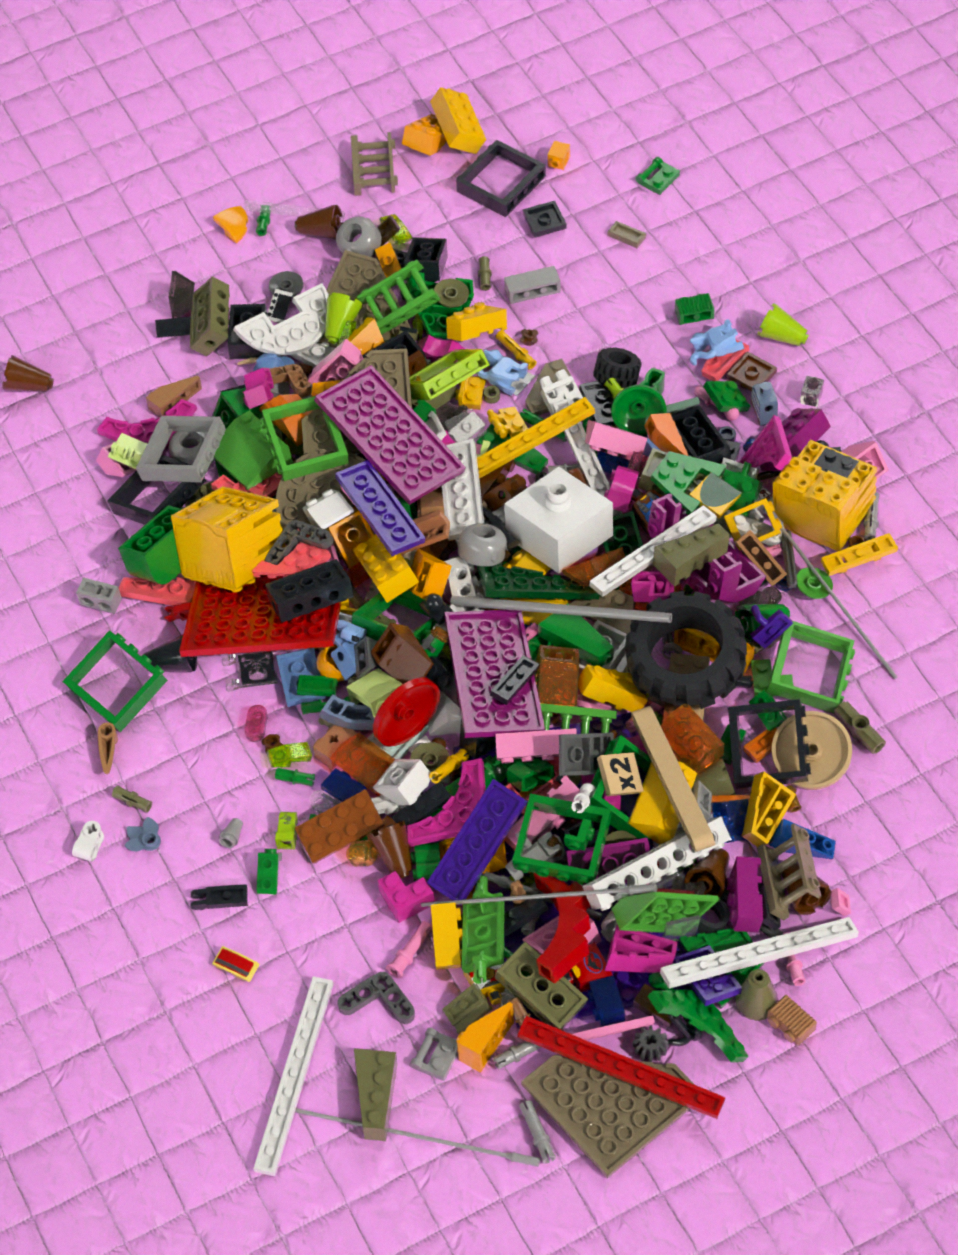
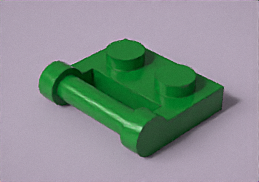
(661, 179)

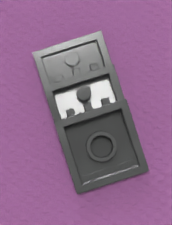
(580, 752)

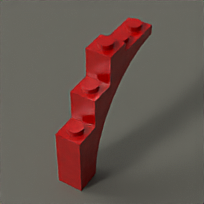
(569, 942)

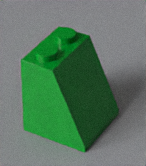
(232, 405)

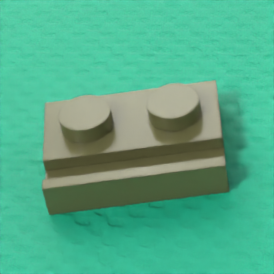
(467, 1008)

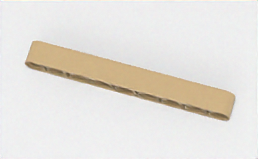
(673, 779)

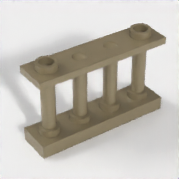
(358, 159)
(772, 872)

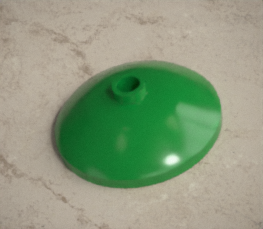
(631, 417)

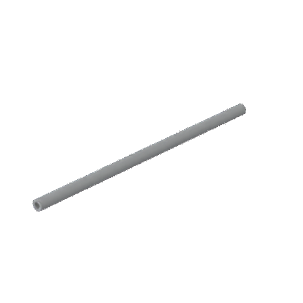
(562, 609)

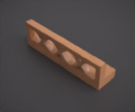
(430, 526)

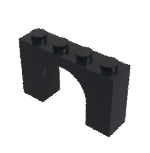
(443, 676)

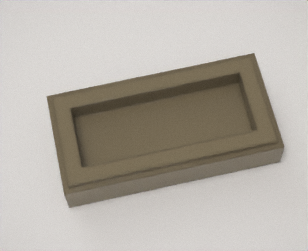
(626, 234)

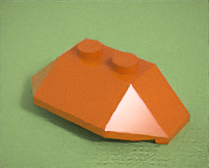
(291, 425)

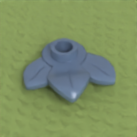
(141, 836)

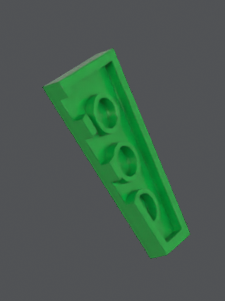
(531, 460)

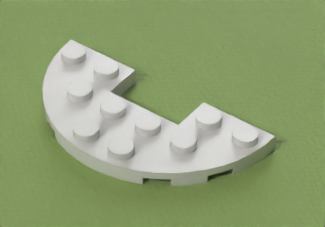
(292, 334)

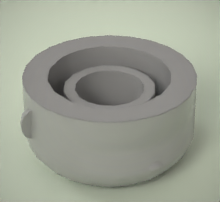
(368, 241)
(179, 443)
(482, 545)

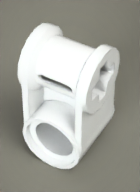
(88, 842)

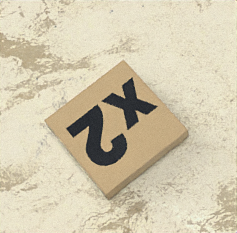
(620, 774)

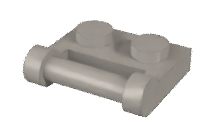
(442, 1057)

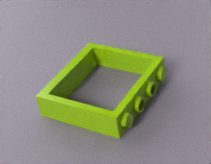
(446, 374)

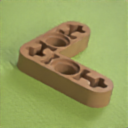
(295, 376)

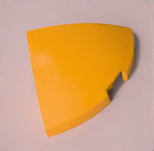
(233, 222)

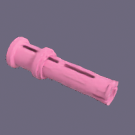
(405, 956)

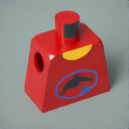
(588, 969)

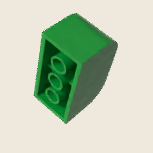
(153, 550)

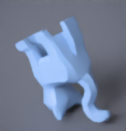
(719, 338)
(503, 371)

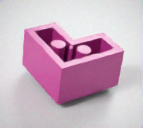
(650, 585)
(402, 899)

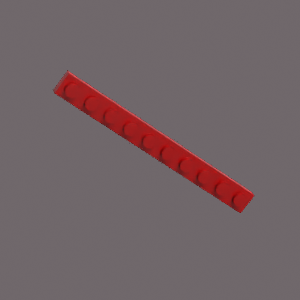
(621, 1067)

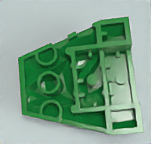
(435, 316)

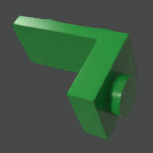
(268, 871)

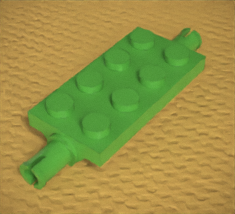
(482, 933)

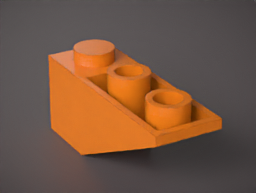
(664, 434)

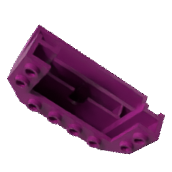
(725, 578)

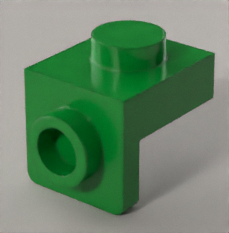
(580, 842)

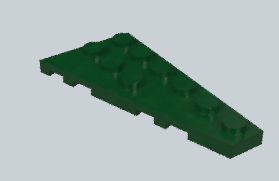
(530, 584)

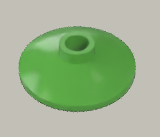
(810, 584)

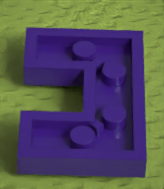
(707, 989)

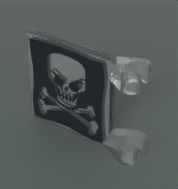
(252, 669)

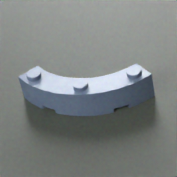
(347, 714)

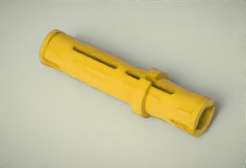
(521, 354)
(452, 763)

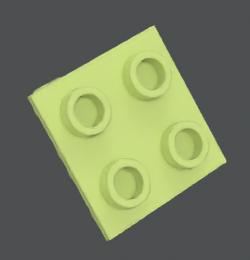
(127, 450)

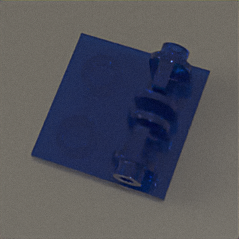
(733, 816)

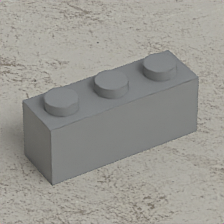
(532, 284)

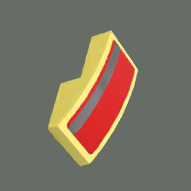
(235, 964)

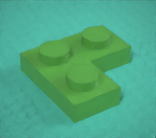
(761, 675)

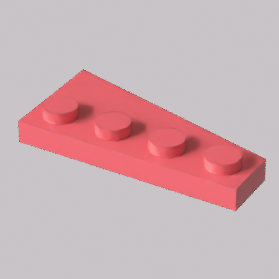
(170, 594)

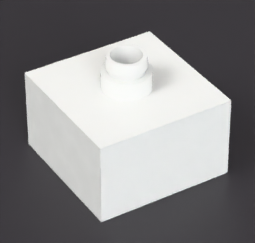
(559, 519)

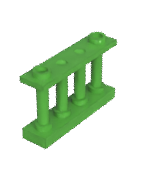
(412, 306)
(585, 715)

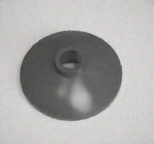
(286, 281)

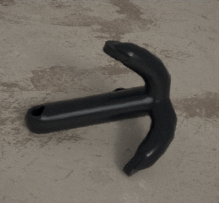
(687, 1030)

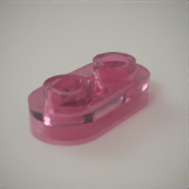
(256, 724)

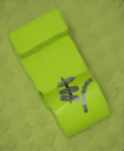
(286, 830)

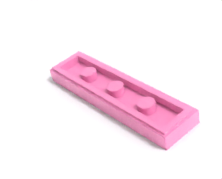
(615, 1028)

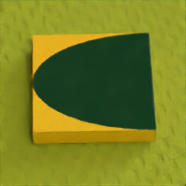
(715, 494)

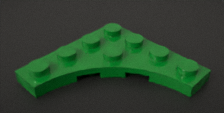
(702, 1017)

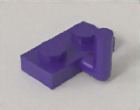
(769, 628)

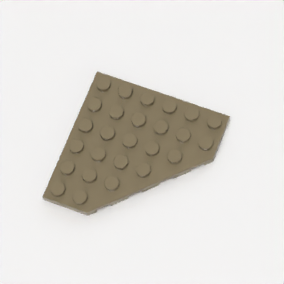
(353, 276)
(391, 365)
(601, 1112)

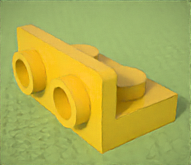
(471, 392)

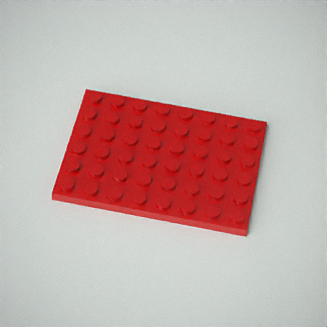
(247, 623)

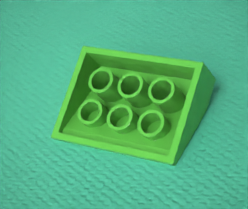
(246, 451)
(652, 910)

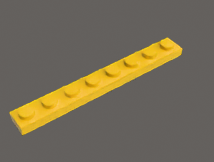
(534, 436)

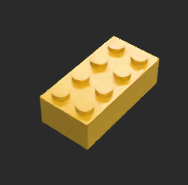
(458, 120)
(388, 572)

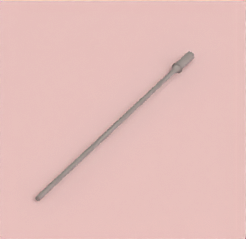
(835, 598)
(631, 889)
(516, 1157)

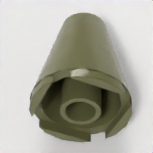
(716, 779)
(756, 996)

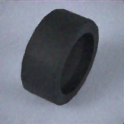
(723, 913)

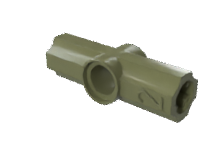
(866, 734)

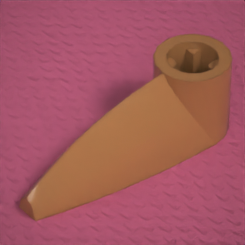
(107, 745)

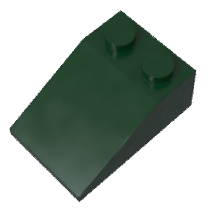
(624, 534)

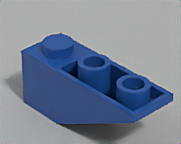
(820, 845)

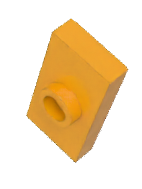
(388, 259)

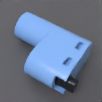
(350, 631)

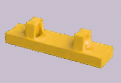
(859, 554)

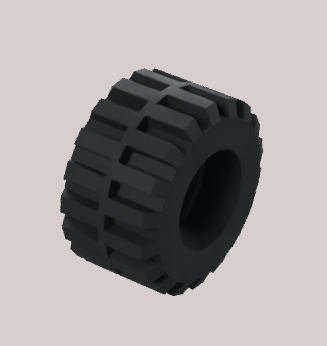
(617, 364)

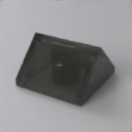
(180, 294)

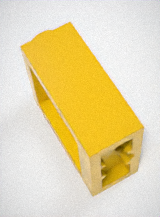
(769, 508)

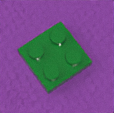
(726, 396)

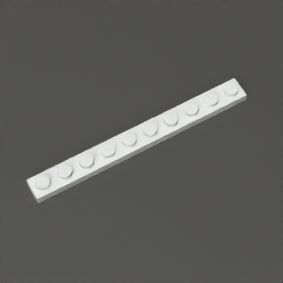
(758, 952)
(293, 1076)

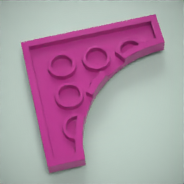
(143, 431)
(769, 446)
(455, 811)

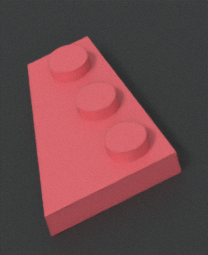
(719, 366)

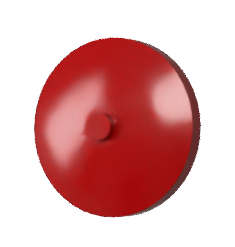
(406, 711)

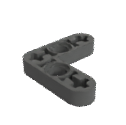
(293, 536)
(378, 990)

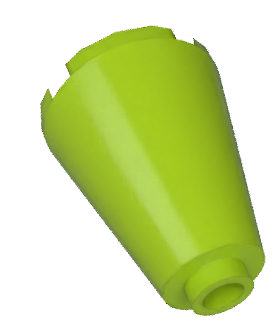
(339, 310)
(782, 327)

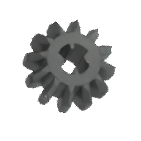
(650, 1044)

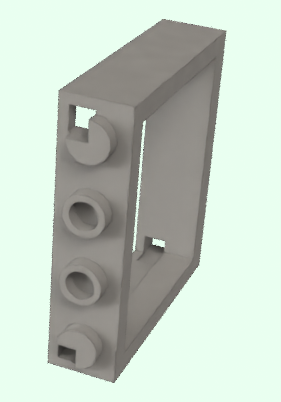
(151, 471)

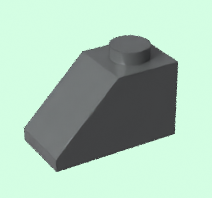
(363, 658)

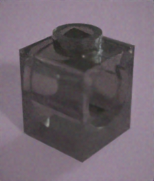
(812, 391)

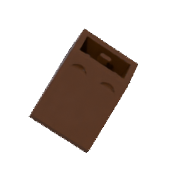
(401, 654)

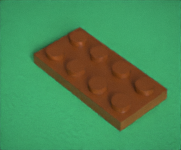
(339, 826)

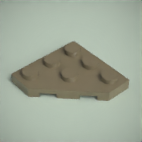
(534, 400)

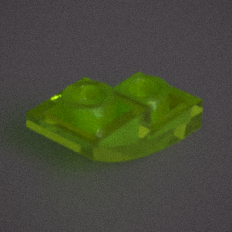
(403, 235)
(286, 754)

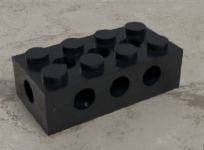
(321, 582)

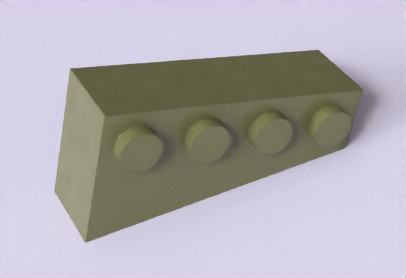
(690, 552)
(376, 1083)

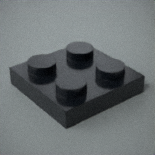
(544, 219)

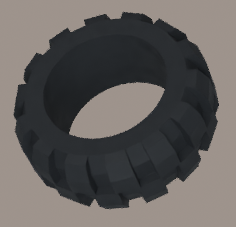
(692, 688)

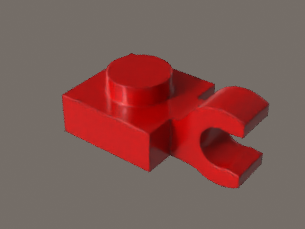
(178, 612)

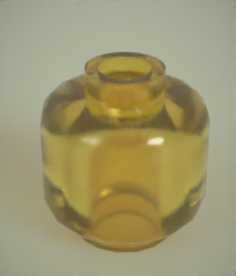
(361, 853)

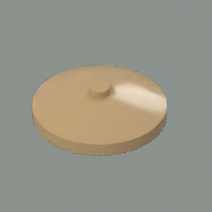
(828, 747)

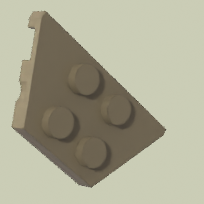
(614, 599)

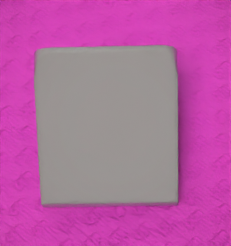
(280, 389)

